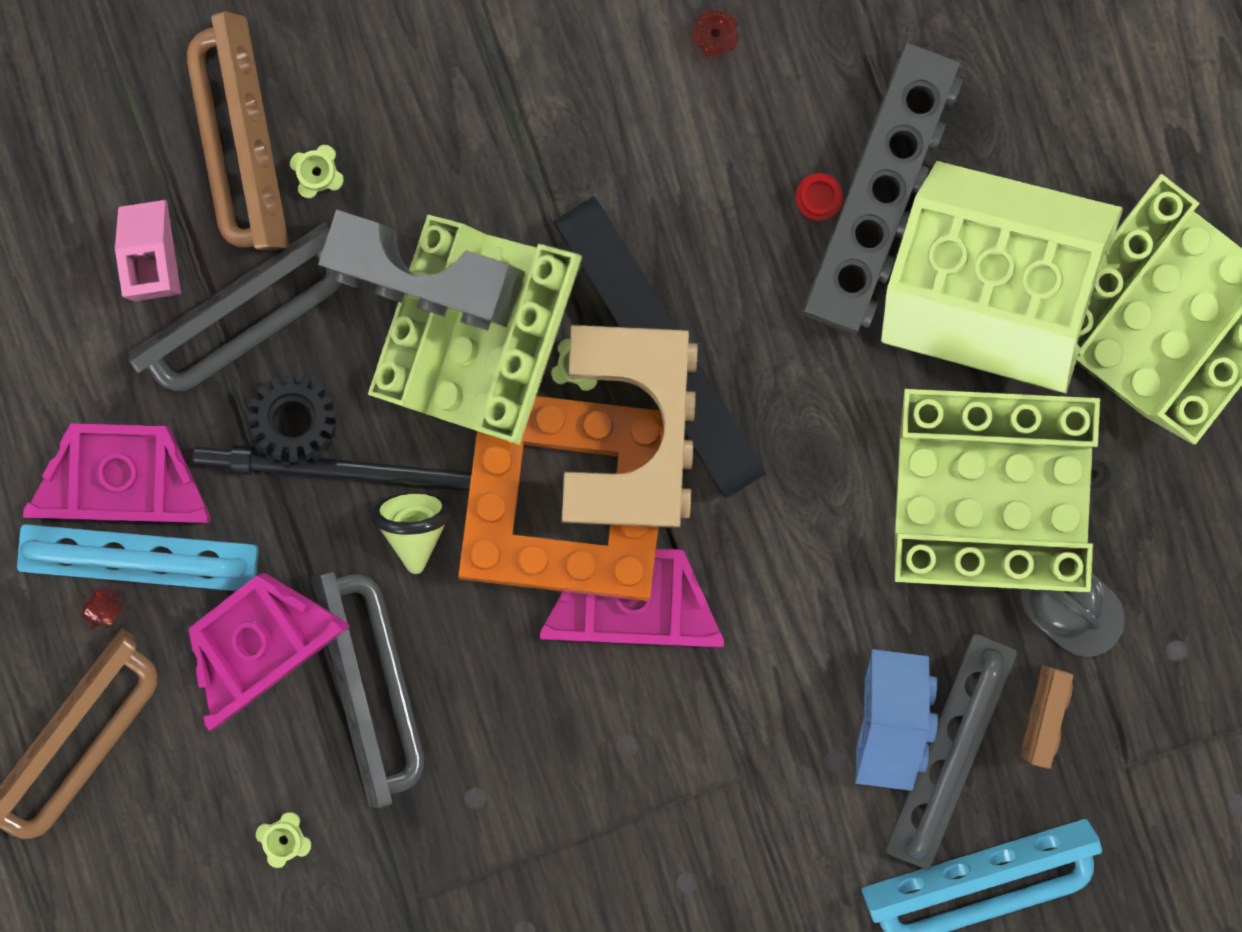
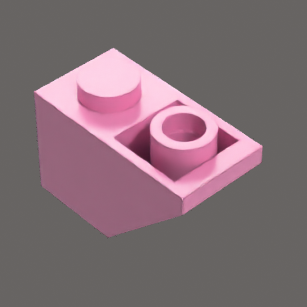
(146, 252)

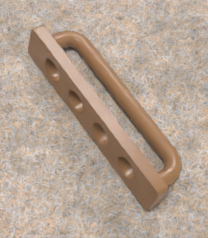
(249, 130)
(118, 653)

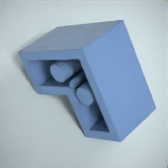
(896, 720)

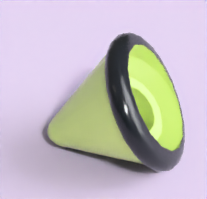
(412, 525)

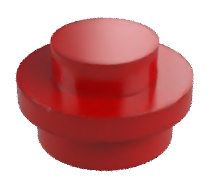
(819, 197)

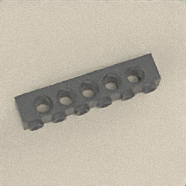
(914, 72)

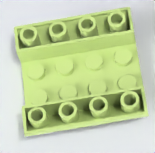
(997, 275)
(1167, 314)
(465, 371)
(995, 490)

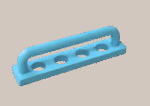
(137, 563)
(1072, 843)

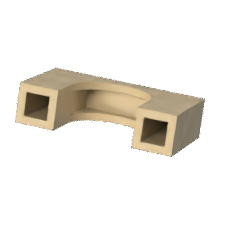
(659, 365)

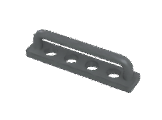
(150, 353)
(995, 664)
(376, 785)

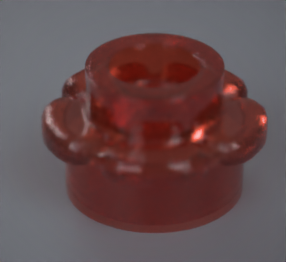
(715, 20)
(102, 608)

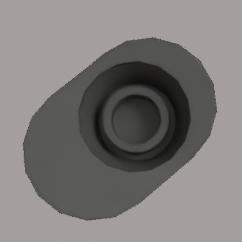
(1077, 621)

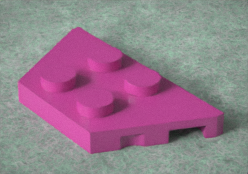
(118, 476)
(672, 617)
(256, 642)

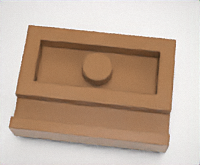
(1046, 716)

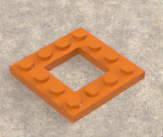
(499, 557)

